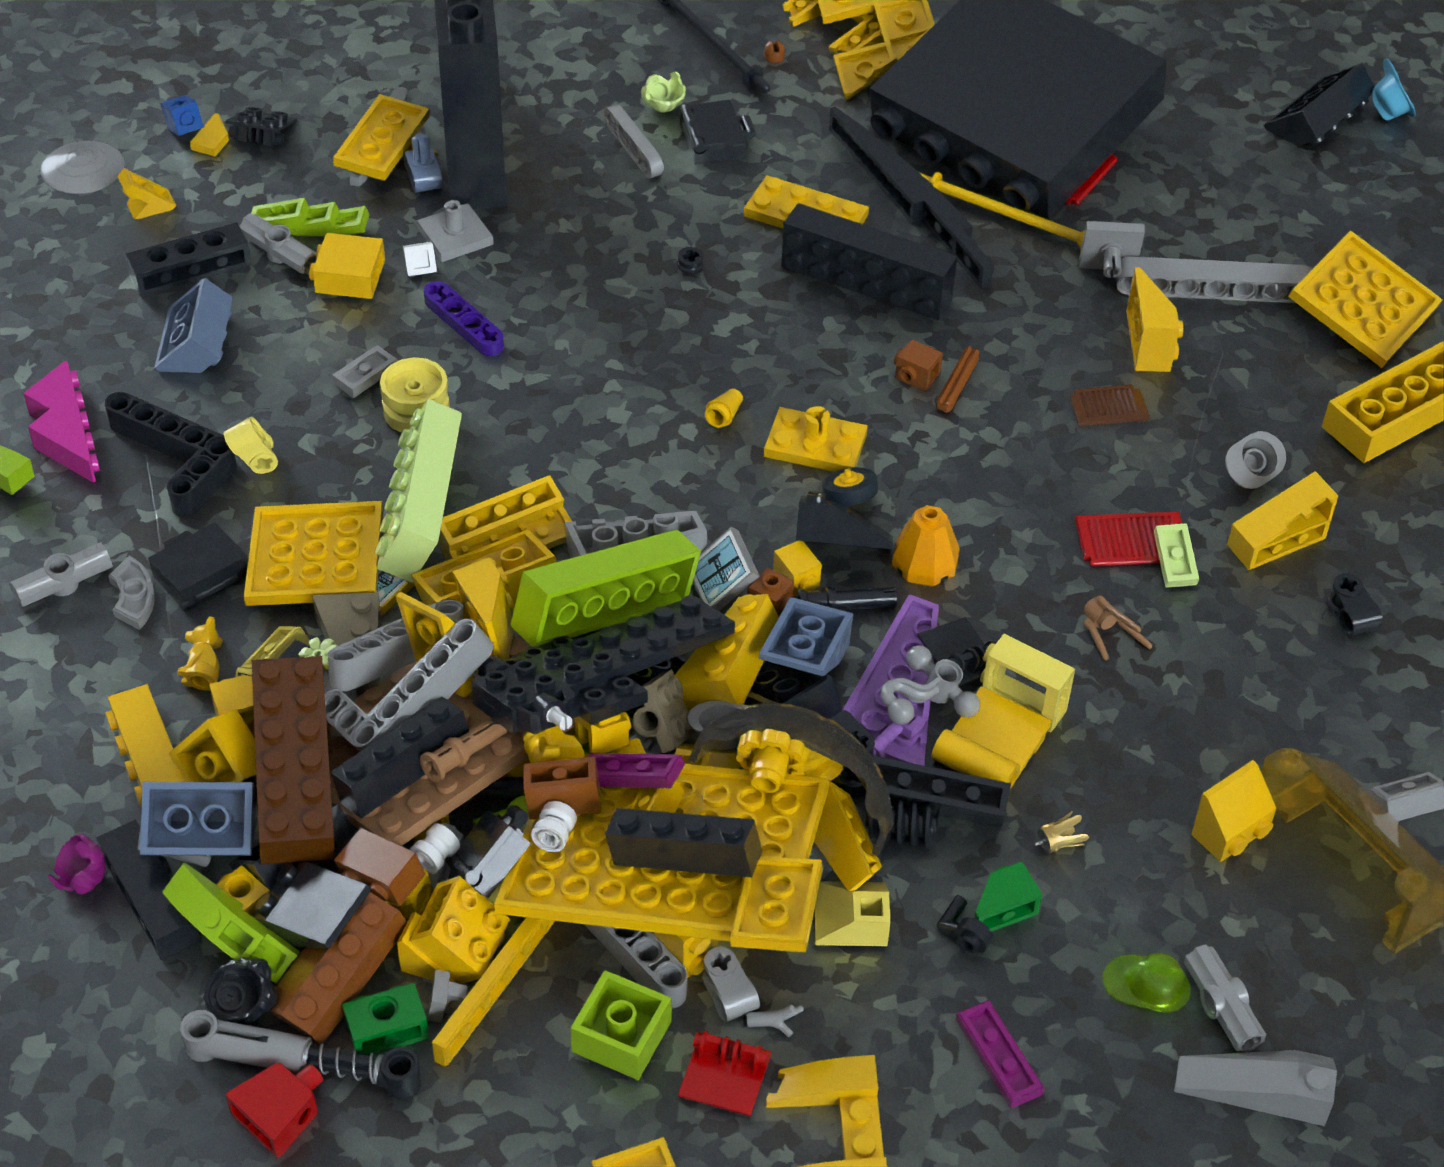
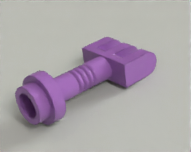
(893, 730)

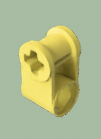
(252, 445)

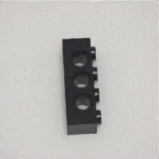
(188, 259)

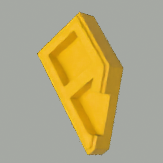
(211, 137)

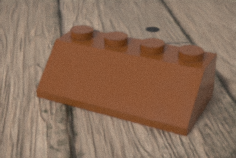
(324, 979)

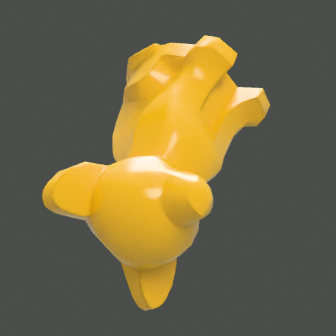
(202, 661)

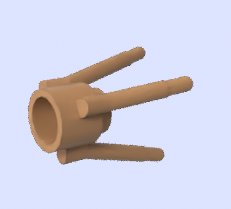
(1104, 615)

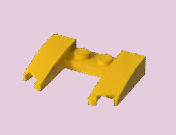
(862, 35)
(841, 1082)

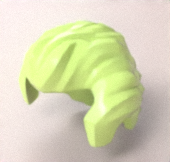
(663, 94)

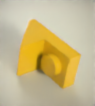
(145, 195)

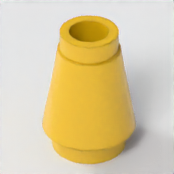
(723, 408)

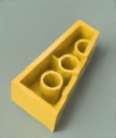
(731, 664)

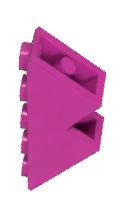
(60, 423)

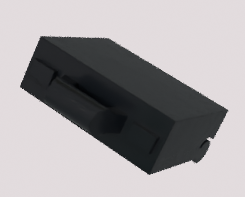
(715, 131)
(198, 564)
(491, 849)

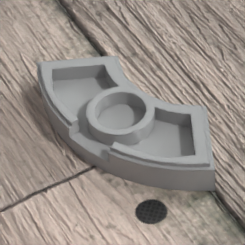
(135, 591)

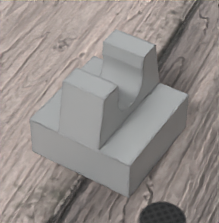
(444, 996)

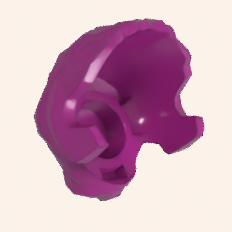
(79, 865)

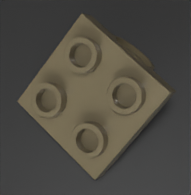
(667, 704)

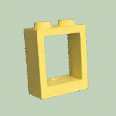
(1035, 666)

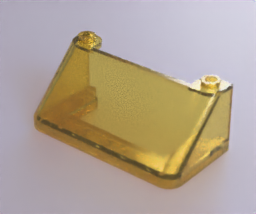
(1305, 780)

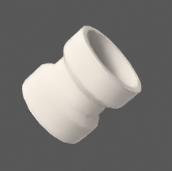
(553, 827)
(437, 845)

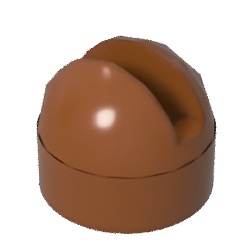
(774, 52)

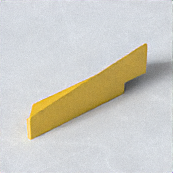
(845, 840)

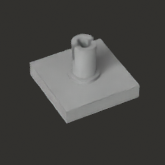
(455, 231)
(1109, 242)

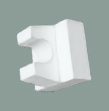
(419, 258)

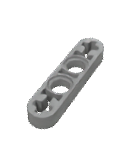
(633, 141)

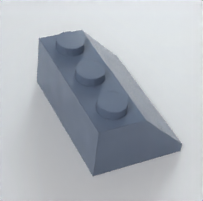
(194, 330)
(198, 818)

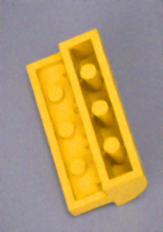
(531, 507)

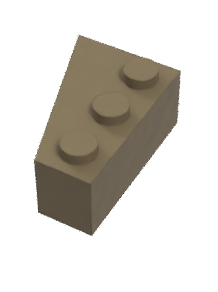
(348, 617)

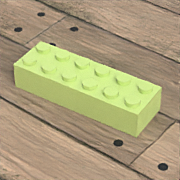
(418, 490)

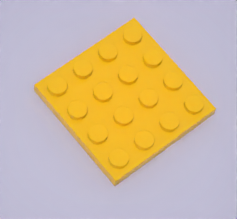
(1365, 298)
(312, 552)

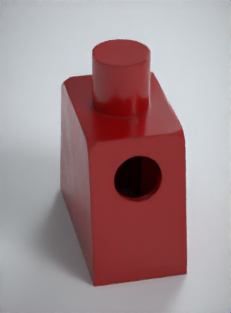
(276, 1105)

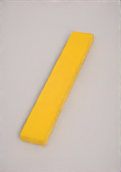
(488, 989)

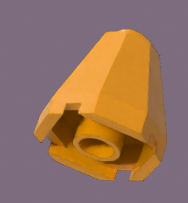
(926, 547)

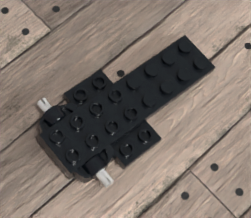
(589, 674)

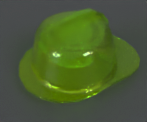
(1147, 981)

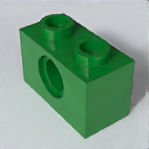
(376, 1036)

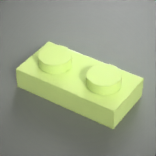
(1176, 555)

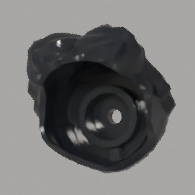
(248, 986)

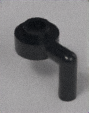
(970, 933)

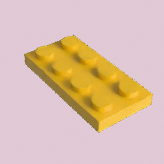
(381, 137)
(777, 198)

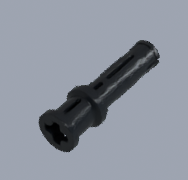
(851, 599)

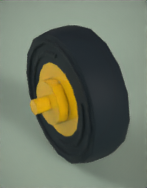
(851, 485)

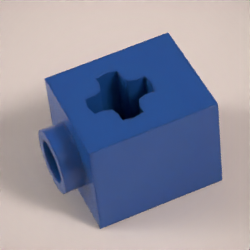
(182, 115)

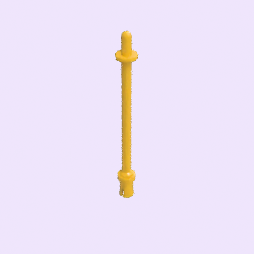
(1005, 210)

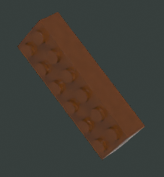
(292, 760)

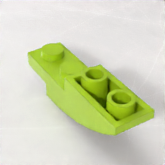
(225, 923)

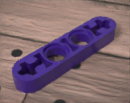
(467, 315)

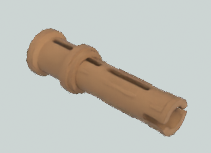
(456, 751)

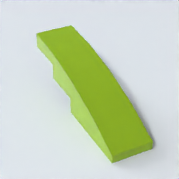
(314, 219)

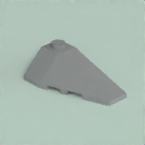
(1270, 1082)

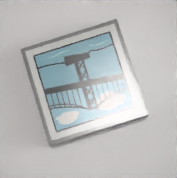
(724, 570)

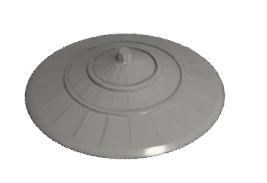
(82, 167)

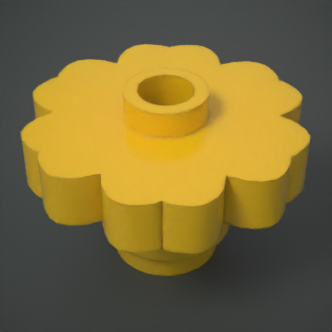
(770, 758)

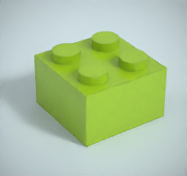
(621, 1024)

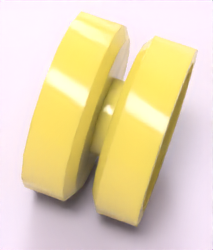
(408, 386)

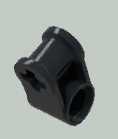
(1353, 606)

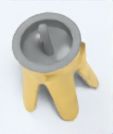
(1056, 835)

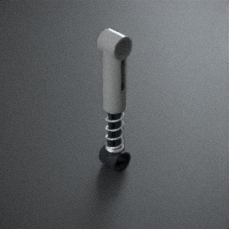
(266, 1047)

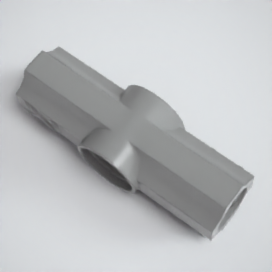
(278, 243)
(60, 574)
(1224, 998)

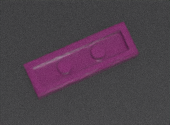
(638, 769)
(1000, 1054)

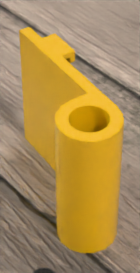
(994, 741)

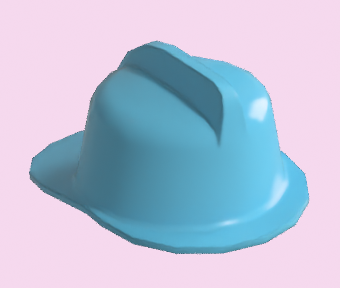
(1390, 96)

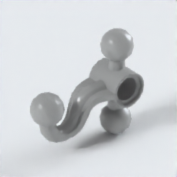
(939, 688)

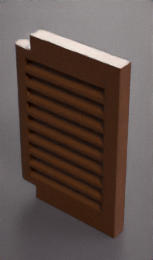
(1108, 405)

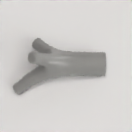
(774, 1018)

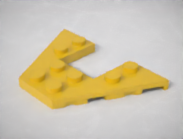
(901, 27)

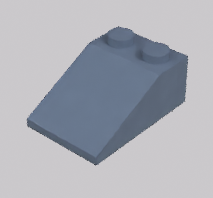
(808, 637)

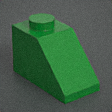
(1008, 897)

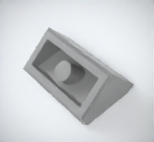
(1411, 796)

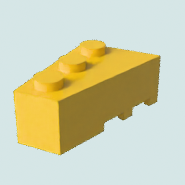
(1284, 523)

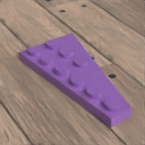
(890, 663)

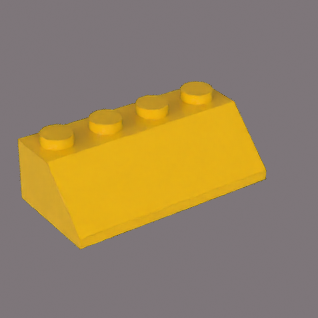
(513, 554)

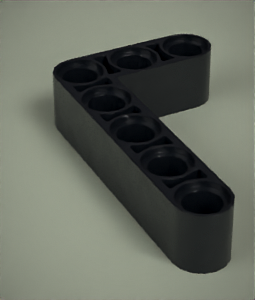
(202, 450)

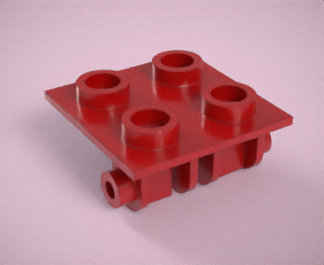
(724, 1073)

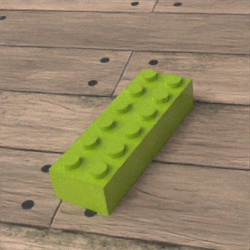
(604, 587)

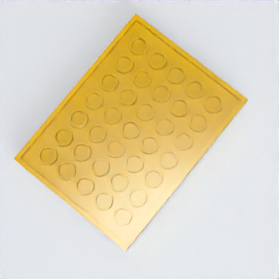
(588, 889)

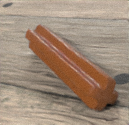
(957, 379)

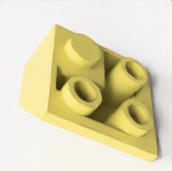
(852, 916)

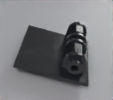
(263, 127)
(957, 643)

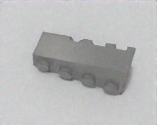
(603, 535)

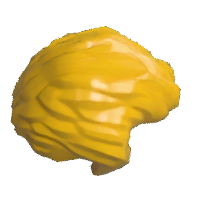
(552, 746)

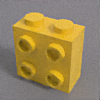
(348, 265)
(459, 930)

